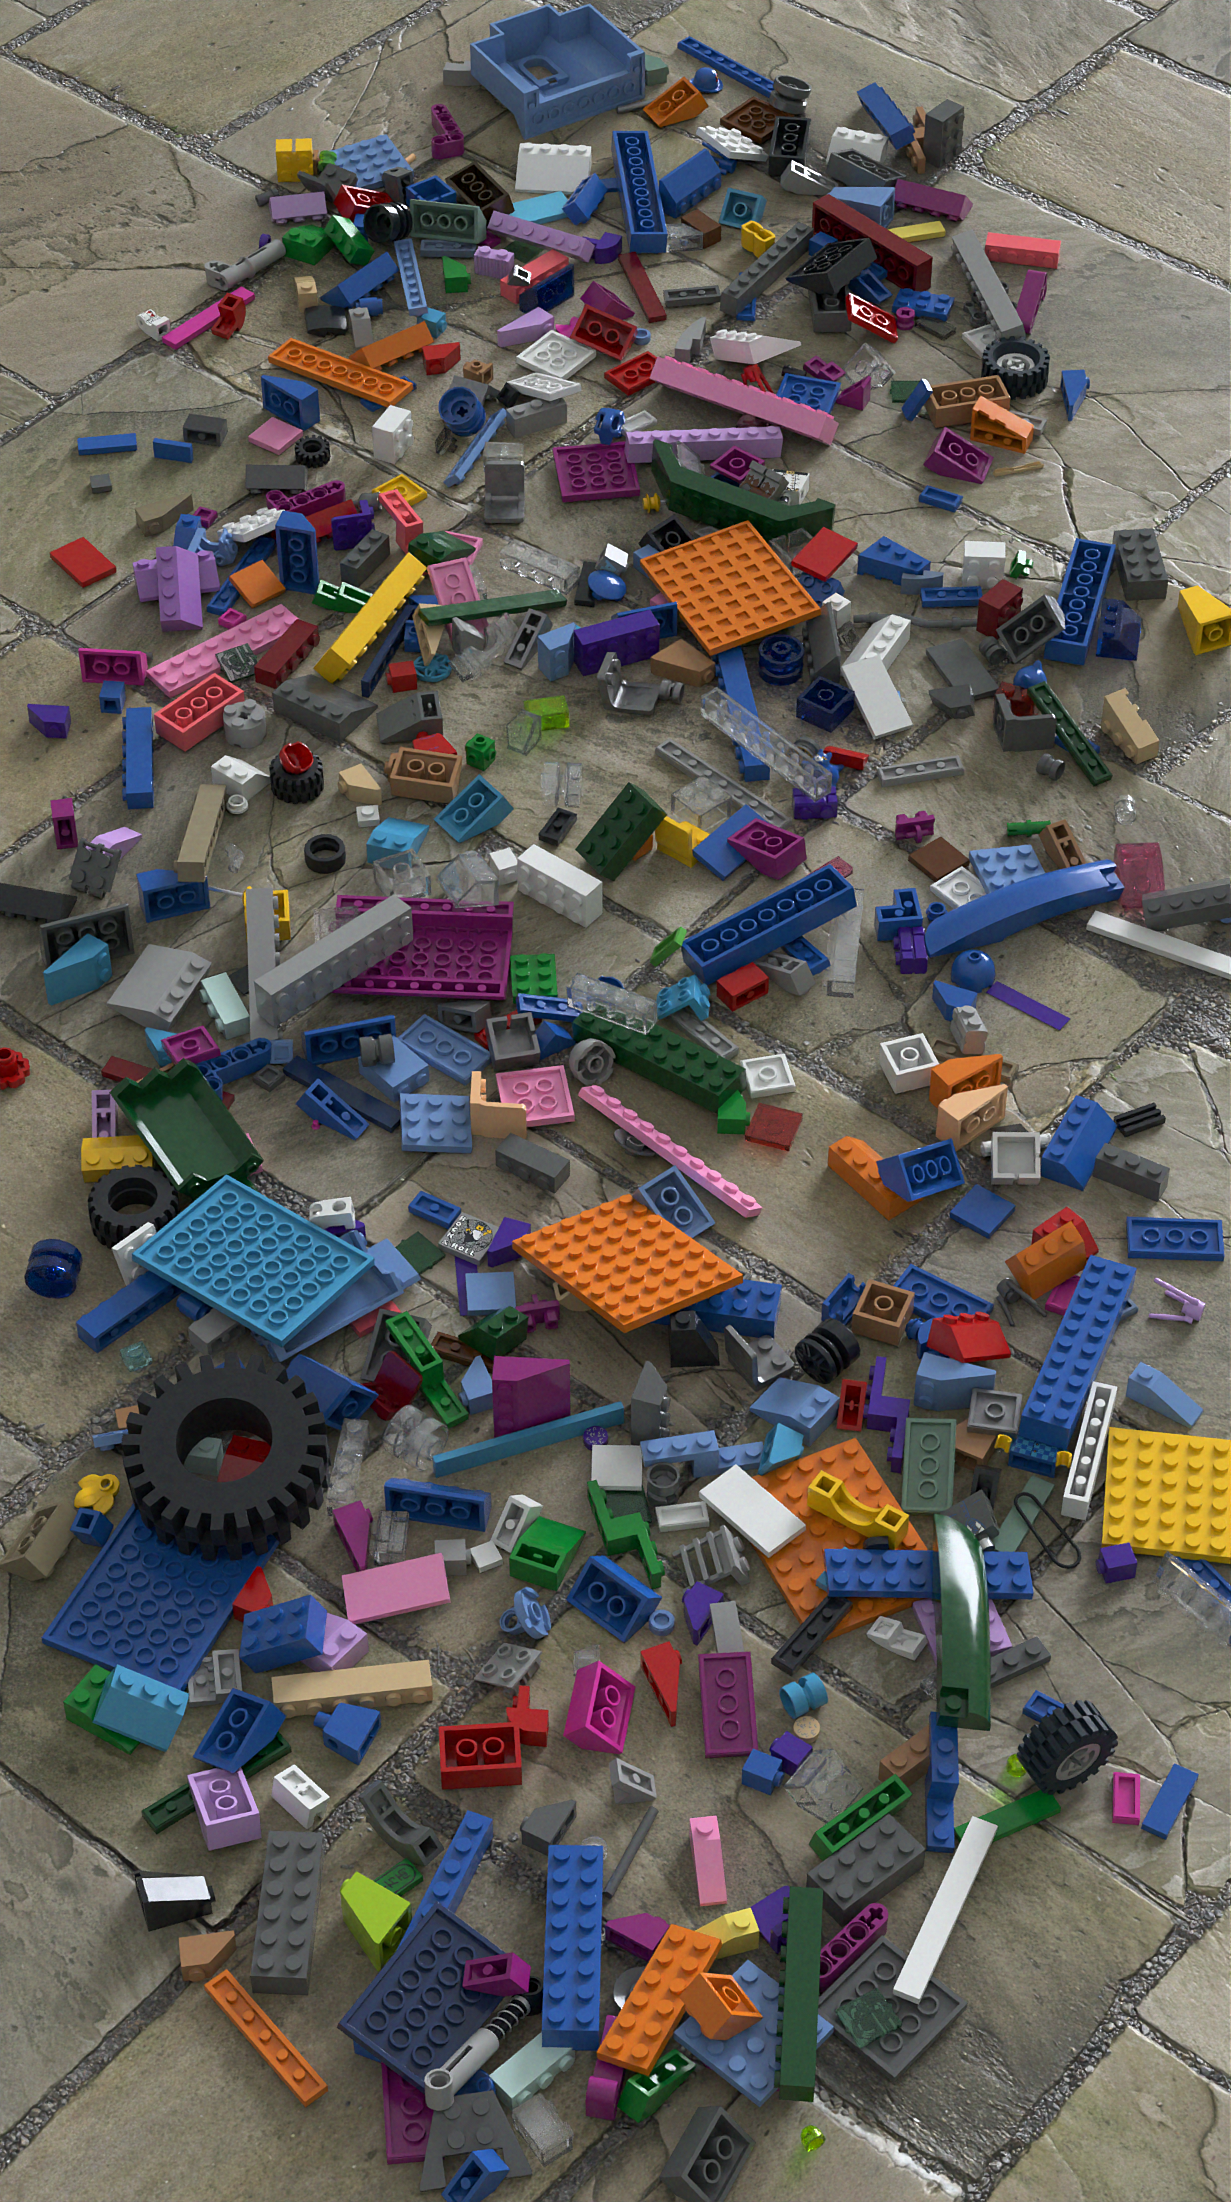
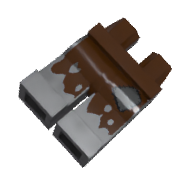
(764, 482)

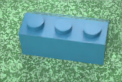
(140, 1708)

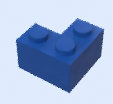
(903, 913)

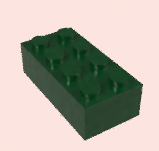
(621, 831)

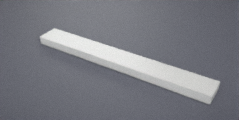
(1160, 944)
(945, 1910)

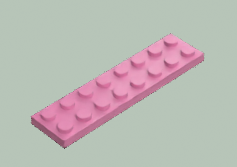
(200, 661)

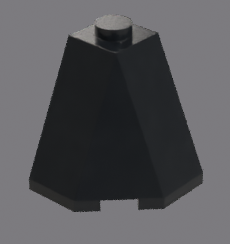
(691, 1341)
(172, 1897)

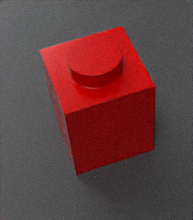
(402, 676)

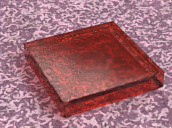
(773, 1127)

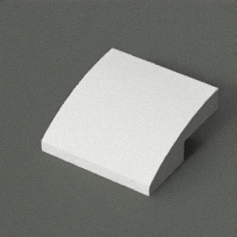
(617, 1467)

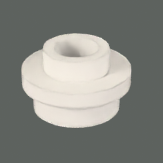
(237, 804)

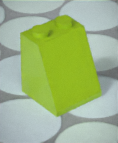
(374, 1917)

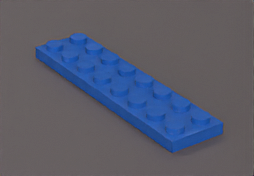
(911, 1573)

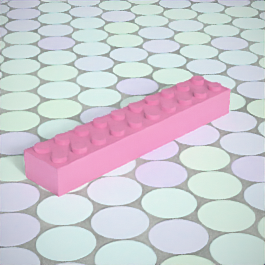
(744, 399)

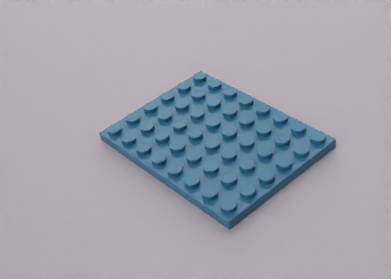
(253, 1260)

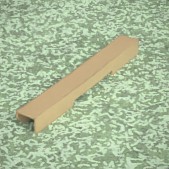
(1029, 466)

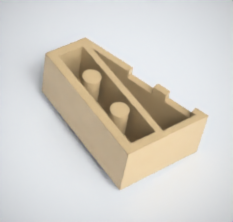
(1127, 729)

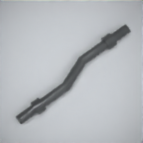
(956, 623)

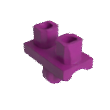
(914, 827)
(541, 1312)

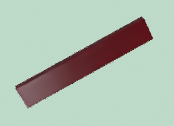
(642, 287)
(119, 1068)

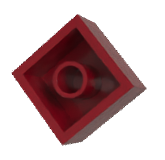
(998, 607)

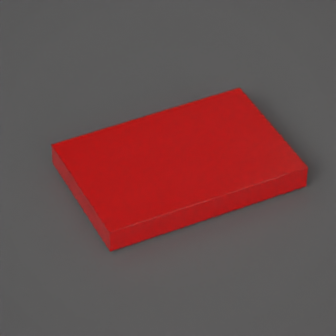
(871, 318)
(632, 374)
(824, 554)
(83, 562)

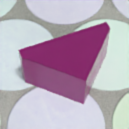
(856, 395)

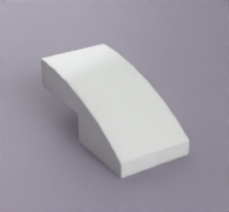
(895, 1638)

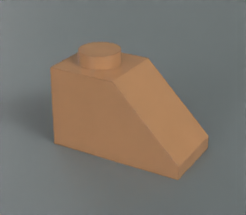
(205, 1954)

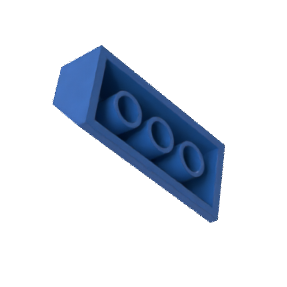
(689, 183)
(361, 282)
(297, 553)
(342, 1040)
(1076, 1143)
(922, 1170)
(439, 1503)

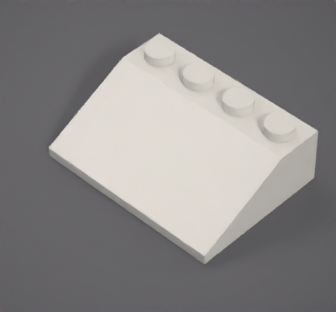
(552, 168)
(748, 347)

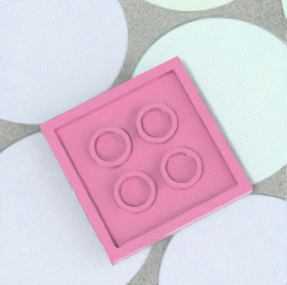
(541, 1091)

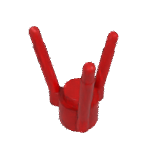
(754, 373)

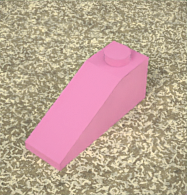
(707, 1860)

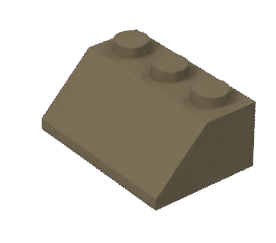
(41, 1542)

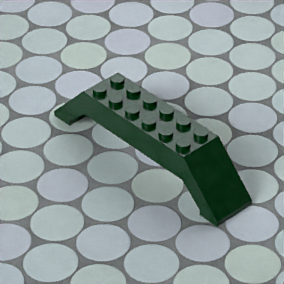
(728, 505)

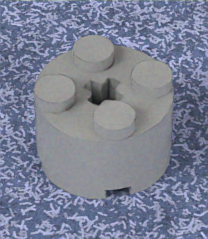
(244, 724)

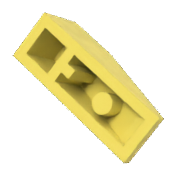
(736, 1930)

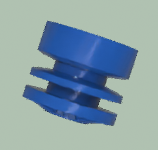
(455, 404)

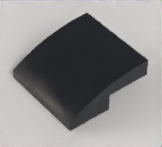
(325, 319)

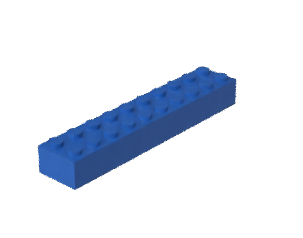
(639, 192)
(1077, 1352)

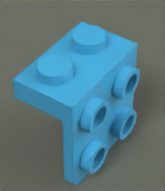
(684, 993)

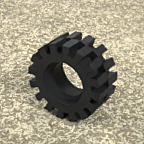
(318, 445)

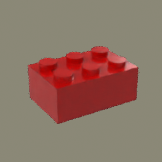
(480, 1755)

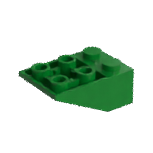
(545, 1553)

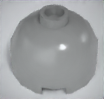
(591, 1061)

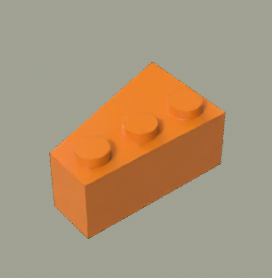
(999, 427)

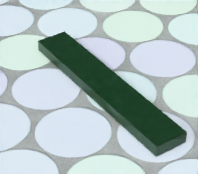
(1070, 734)
(180, 1802)

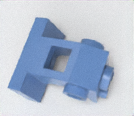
(223, 552)

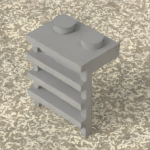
(726, 1553)

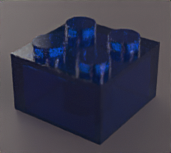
(825, 704)

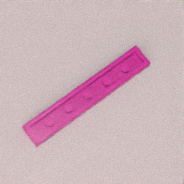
(201, 322)

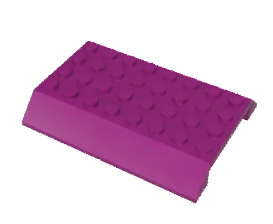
(451, 952)

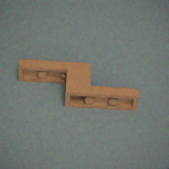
(915, 149)

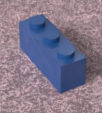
(585, 199)

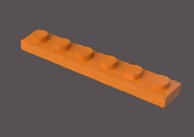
(266, 2038)

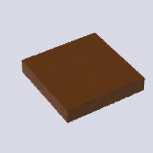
(938, 859)

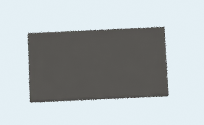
(960, 666)

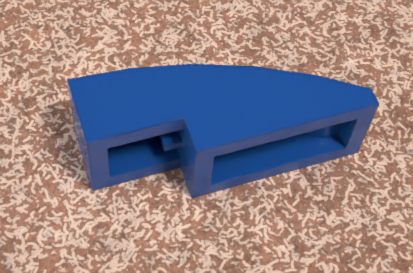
(869, 287)

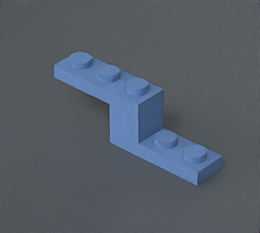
(702, 1452)

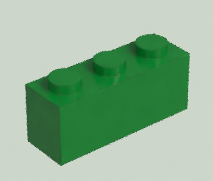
(349, 240)

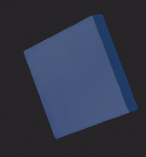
(982, 1211)

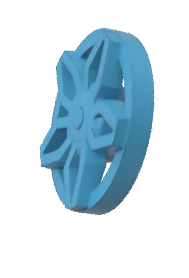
(435, 667)

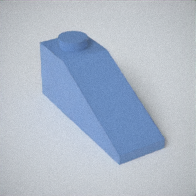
(1162, 1395)

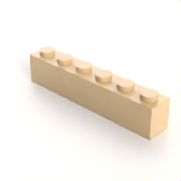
(357, 1686)

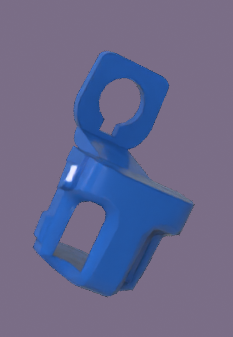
(611, 424)

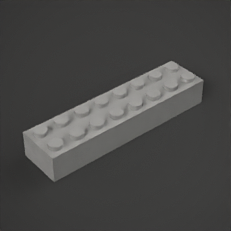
(333, 960)

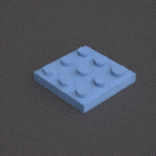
(1004, 866)
(435, 1123)

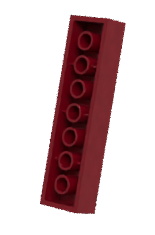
(904, 262)

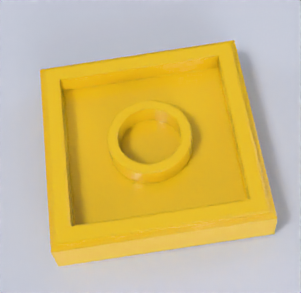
(407, 488)

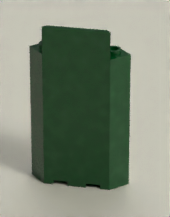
(187, 1128)

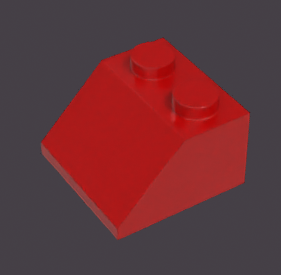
(1061, 1219)

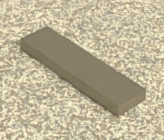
(948, 1050)

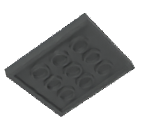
(920, 2023)

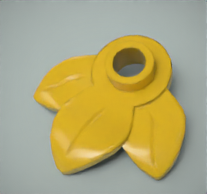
(95, 1494)

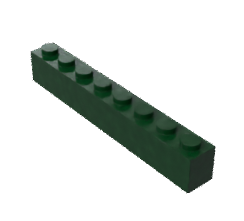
(800, 1995)

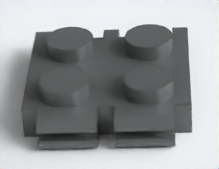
(94, 869)

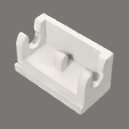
(299, 1796)

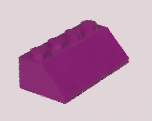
(931, 200)

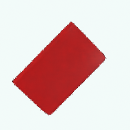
(847, 757)

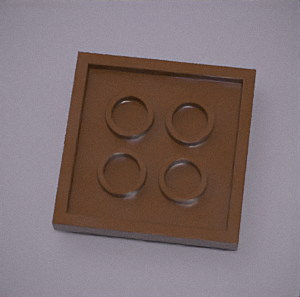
(753, 119)

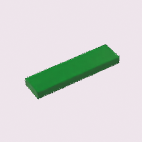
(1017, 1815)

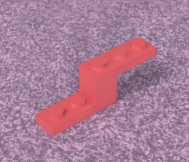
(407, 521)

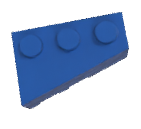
(890, 561)

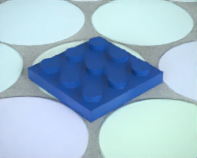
(810, 391)

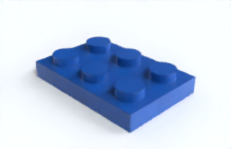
(924, 303)

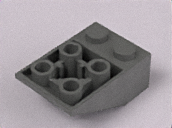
(409, 717)

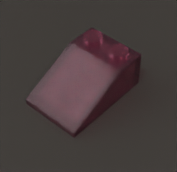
(1139, 871)

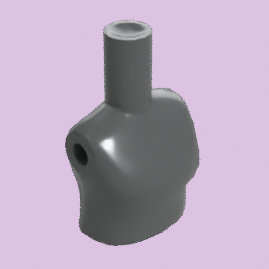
(373, 501)

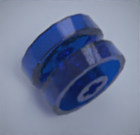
(781, 660)
(53, 1268)

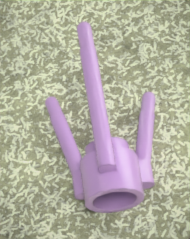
(1192, 1307)

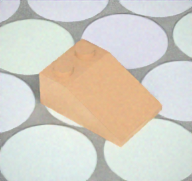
(970, 1114)

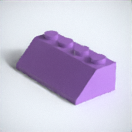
(147, 580)
(178, 589)

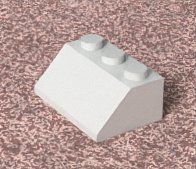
(869, 144)

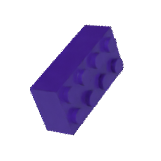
(630, 636)

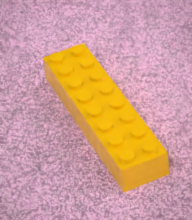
(371, 619)

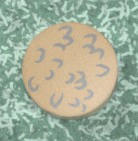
(806, 1729)

